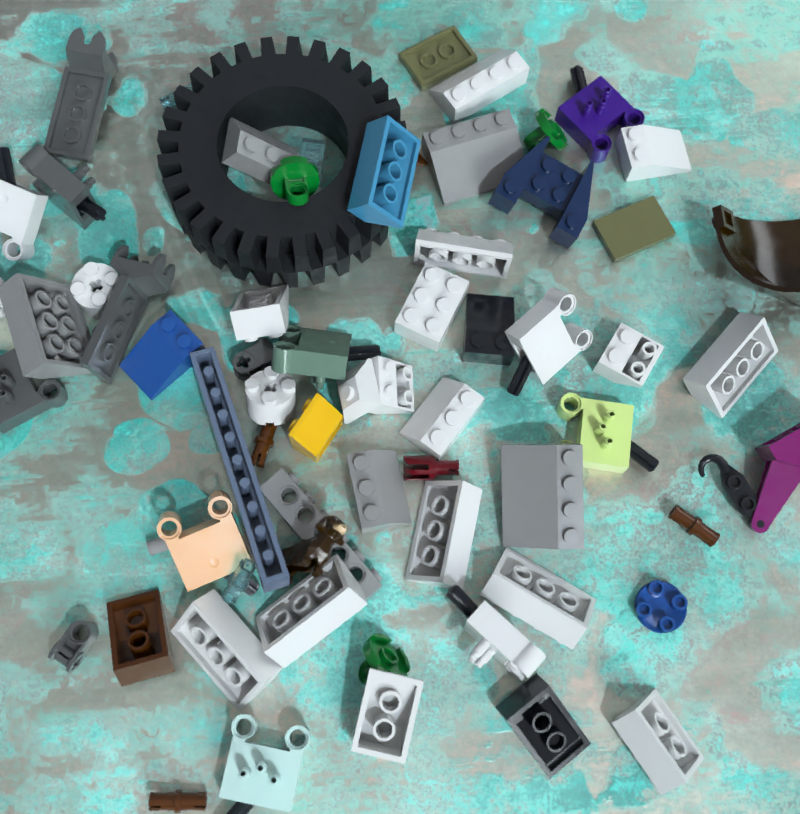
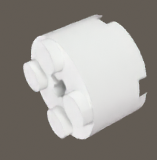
(93, 287)
(270, 397)

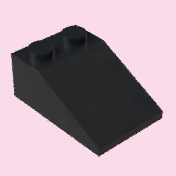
(485, 328)
(543, 725)

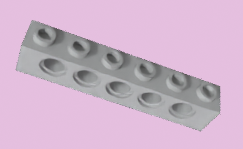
(283, 483)

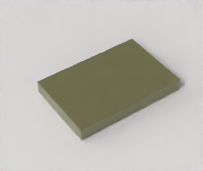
(437, 57)
(633, 228)

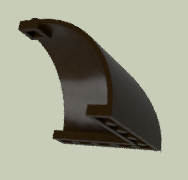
(762, 251)

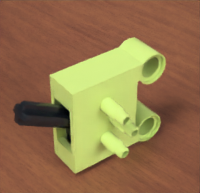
(605, 434)

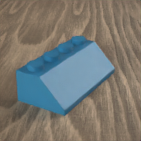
(384, 173)

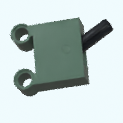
(317, 353)

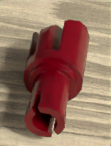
(427, 467)

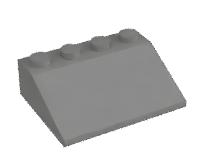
(472, 155)
(45, 326)
(542, 495)

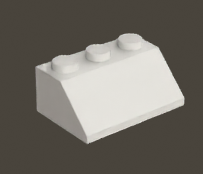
(442, 417)
(658, 742)

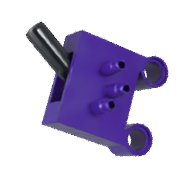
(594, 113)

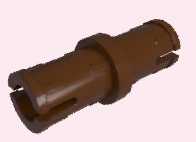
(264, 442)
(694, 525)
(178, 801)

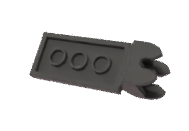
(81, 98)
(124, 310)

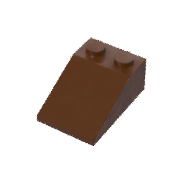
(139, 638)

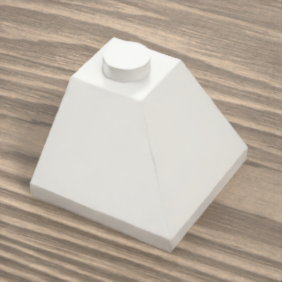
(358, 391)

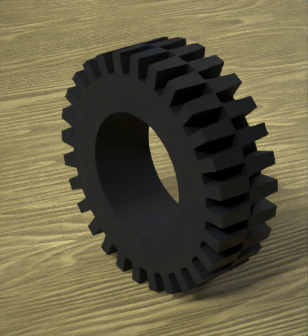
(267, 95)

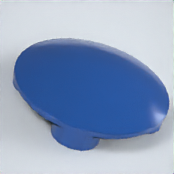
(660, 606)

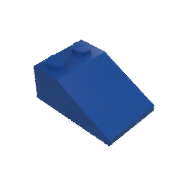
(161, 355)

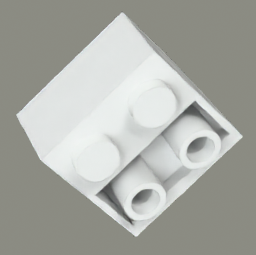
(628, 357)
(394, 386)

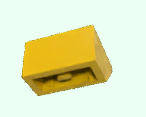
(315, 427)

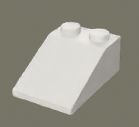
(651, 152)
(261, 313)
(387, 715)

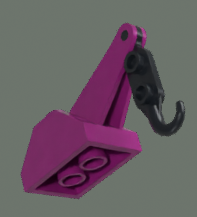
(776, 485)

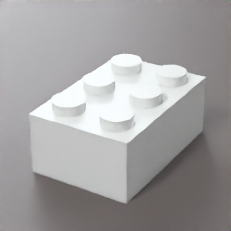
(431, 306)

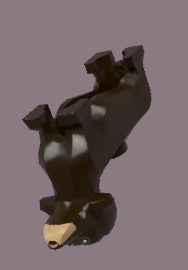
(316, 551)

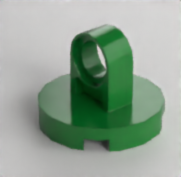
(546, 128)
(294, 180)
(382, 656)

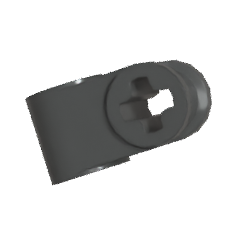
(255, 357)
(70, 648)

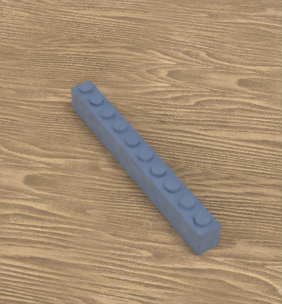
(240, 471)

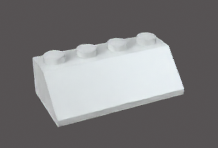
(480, 84)
(463, 253)
(731, 363)
(444, 533)
(539, 598)
(309, 612)
(225, 649)

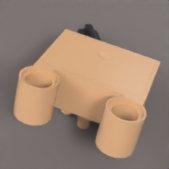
(209, 548)

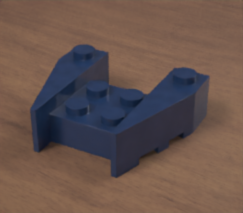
(550, 188)

